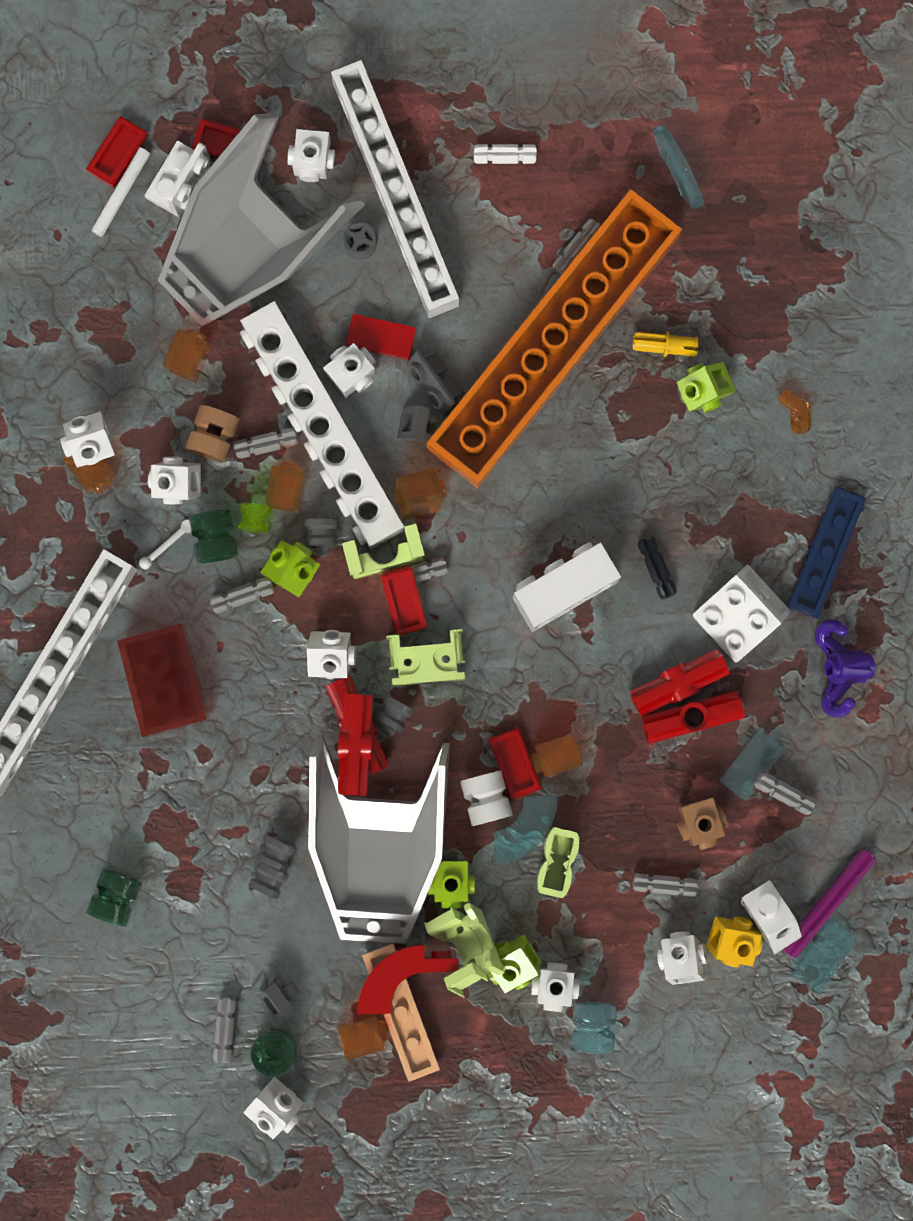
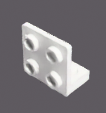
(178, 177)
(742, 614)

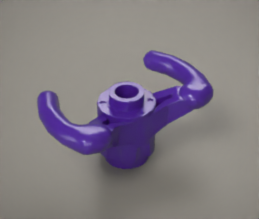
(841, 668)

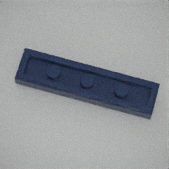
(826, 552)

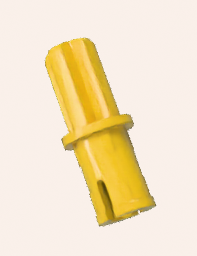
(665, 344)

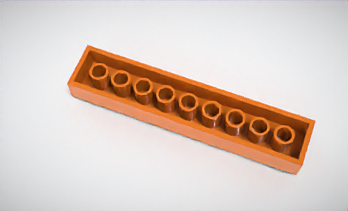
(554, 339)

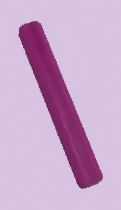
(831, 900)

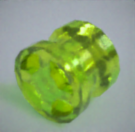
(254, 518)

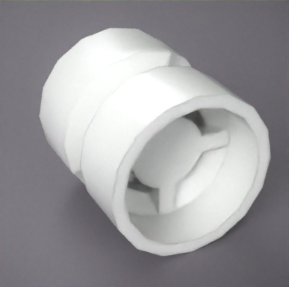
(486, 798)

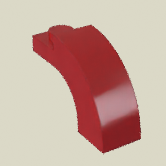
(393, 969)

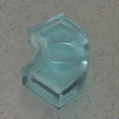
(678, 166)
(526, 831)

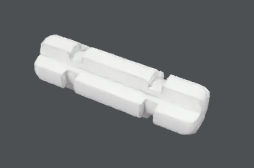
(505, 153)

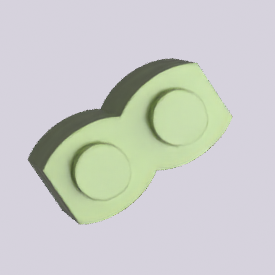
(555, 872)

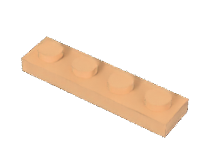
(406, 1024)

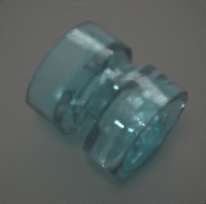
(593, 1027)

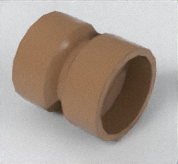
(208, 444)

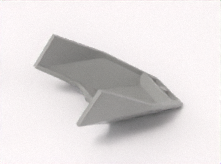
(236, 236)
(374, 852)

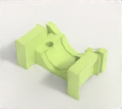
(363, 565)
(426, 661)
(473, 943)

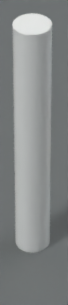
(120, 192)

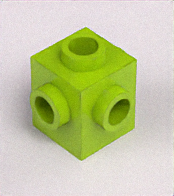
(705, 387)
(291, 567)
(466, 884)
(519, 964)

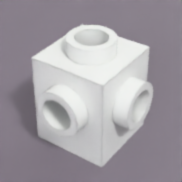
(311, 155)
(346, 380)
(87, 439)
(175, 480)
(330, 654)
(682, 958)
(555, 973)
(275, 1109)

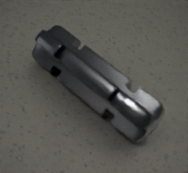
(657, 567)

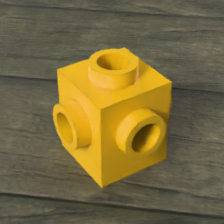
(734, 941)

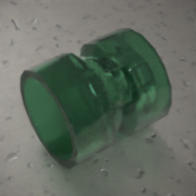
(213, 536)
(114, 897)
(273, 1051)

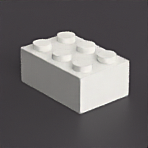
(565, 585)

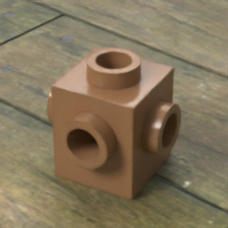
(692, 814)

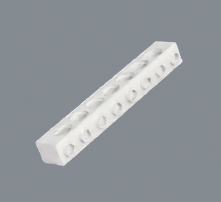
(395, 189)
(270, 323)
(60, 661)

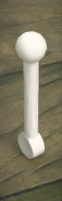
(146, 562)

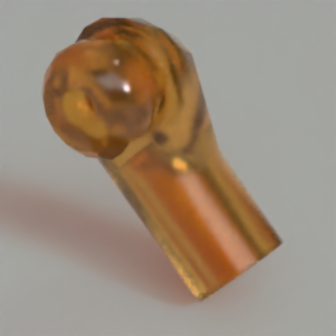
(799, 411)

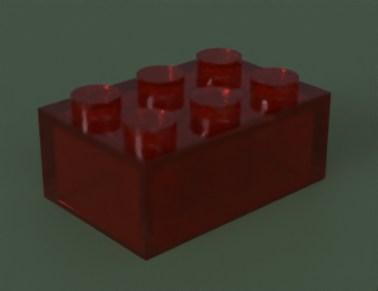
(163, 680)

